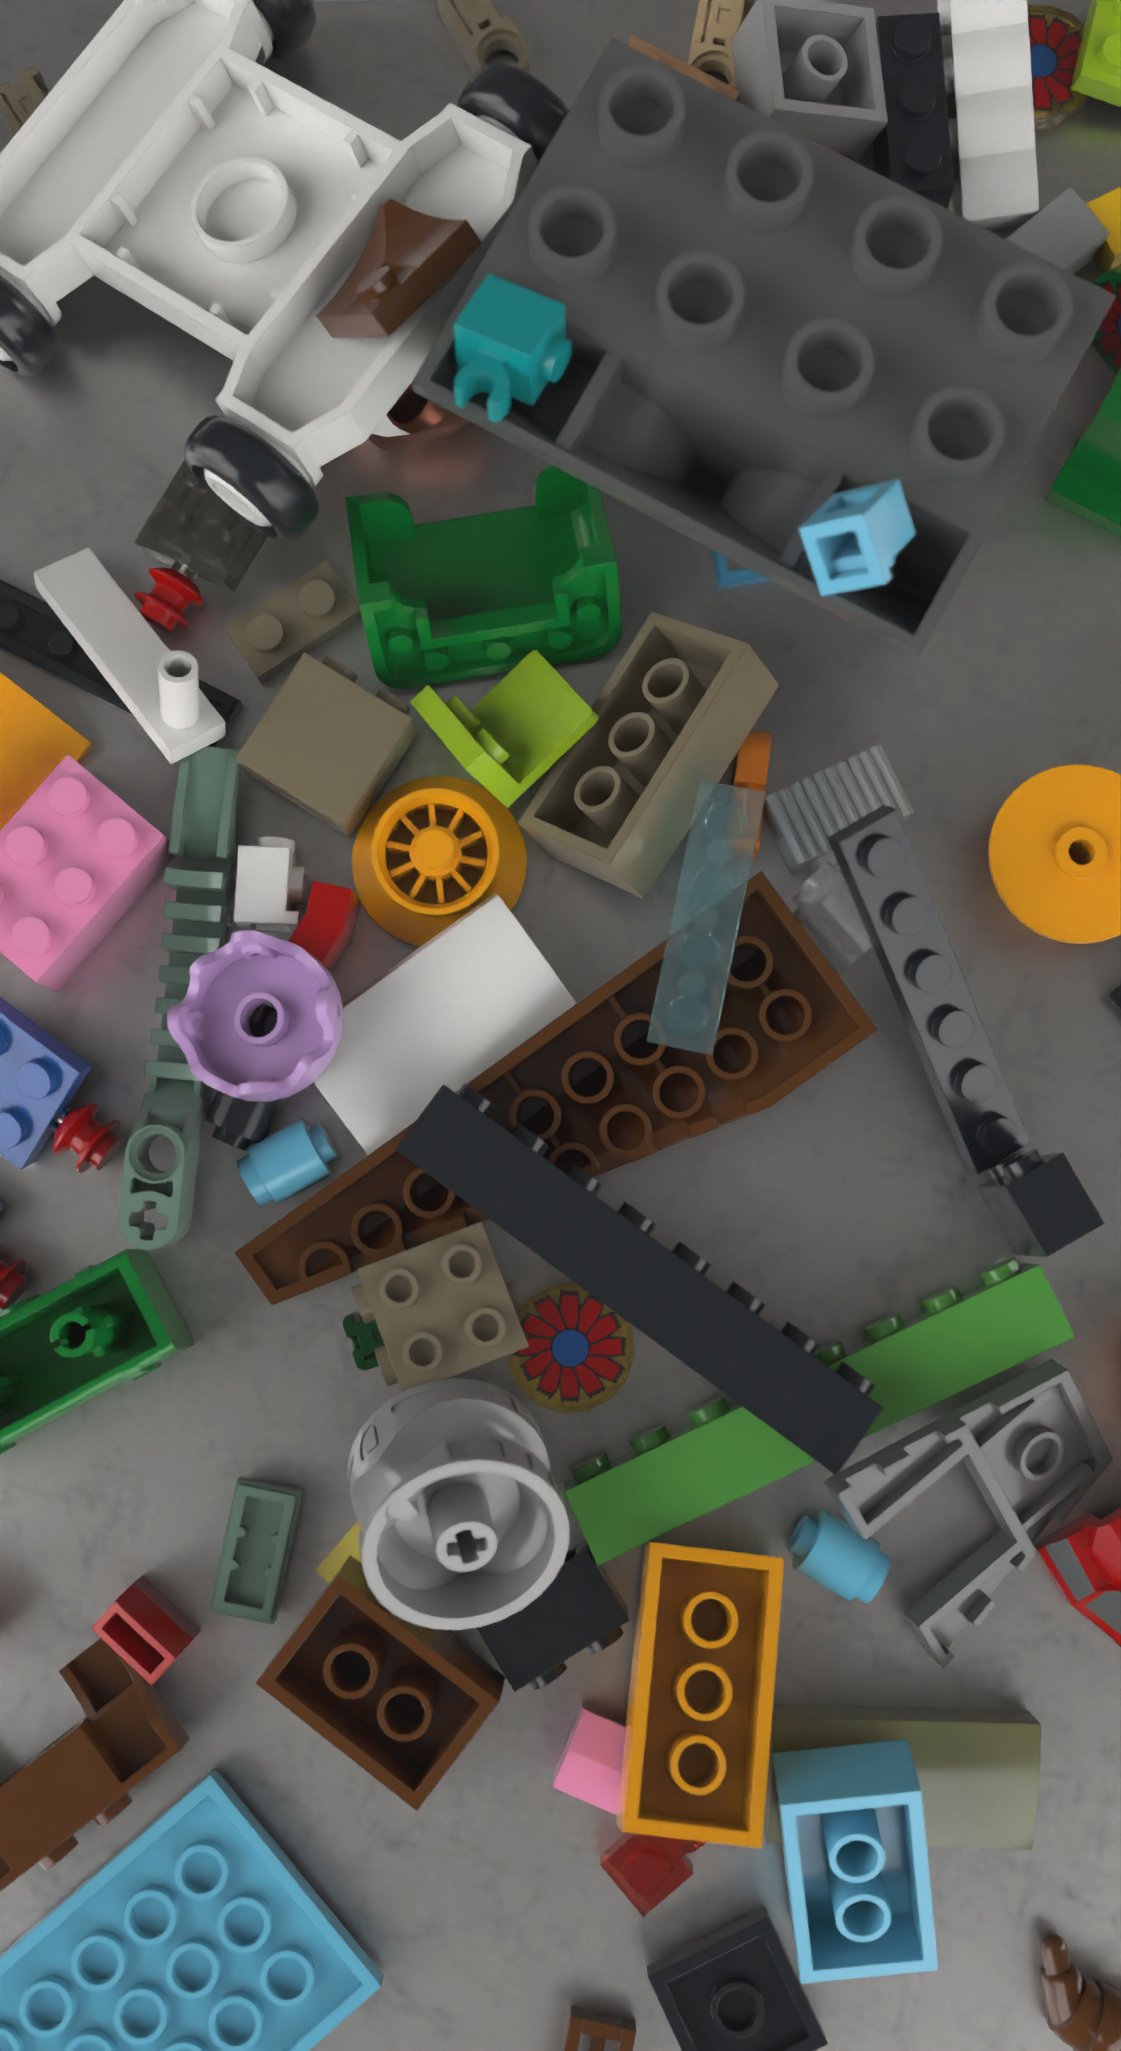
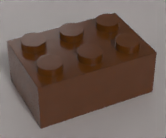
(381, 1687)

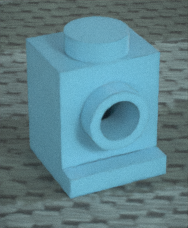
(857, 537)

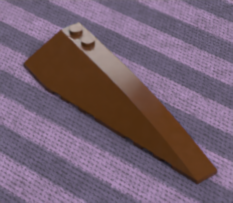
(593, 1095)

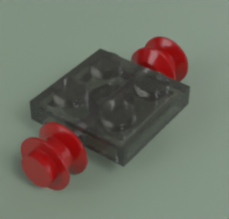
(198, 540)

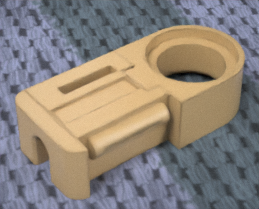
(712, 35)

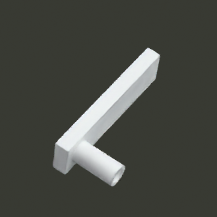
(149, 679)

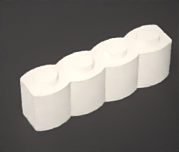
(993, 111)

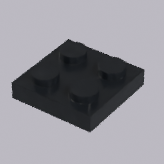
(736, 1992)

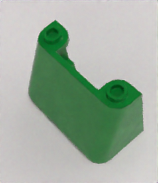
(485, 586)

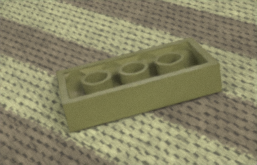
(971, 1765)

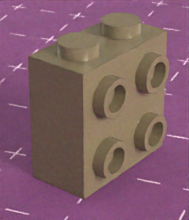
(328, 742)
(439, 1309)

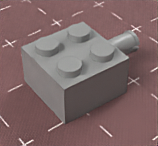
(813, 70)

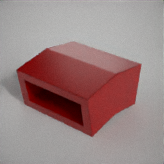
(328, 923)
(146, 1629)

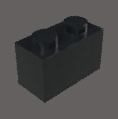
(1038, 1203)
(570, 1615)

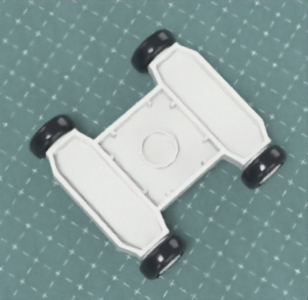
(240, 219)

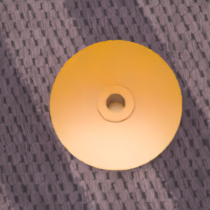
(1060, 853)
(436, 855)

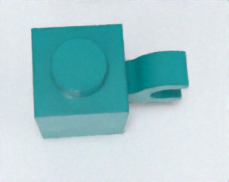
(508, 345)

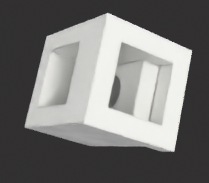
(269, 886)

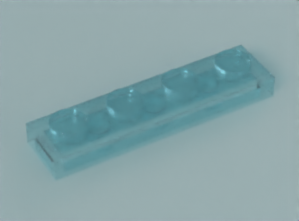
(706, 917)

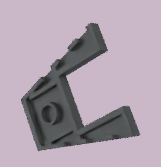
(1031, 1459)

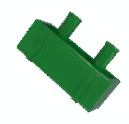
(84, 1341)

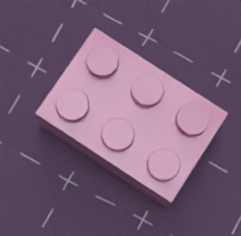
(71, 872)

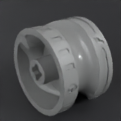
(456, 1505)

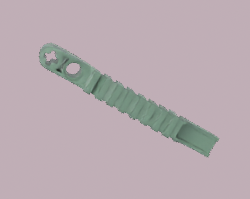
(175, 1102)

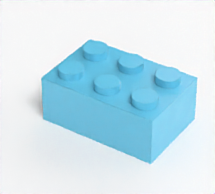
(856, 1861)

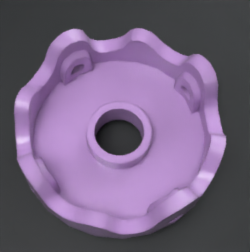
(216, 1014)

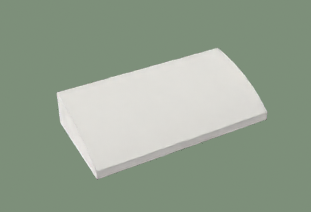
(439, 1021)

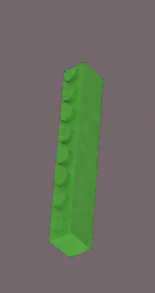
(733, 1452)

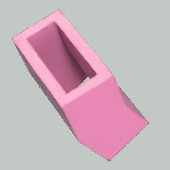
(592, 1760)

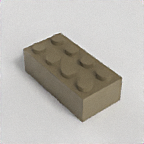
(663, 725)

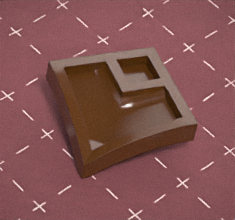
(397, 271)

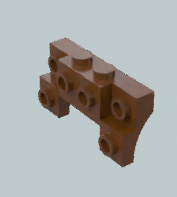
(87, 1767)

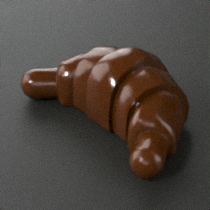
(1079, 2009)

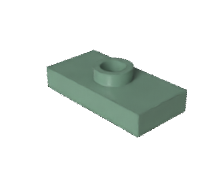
(256, 1550)

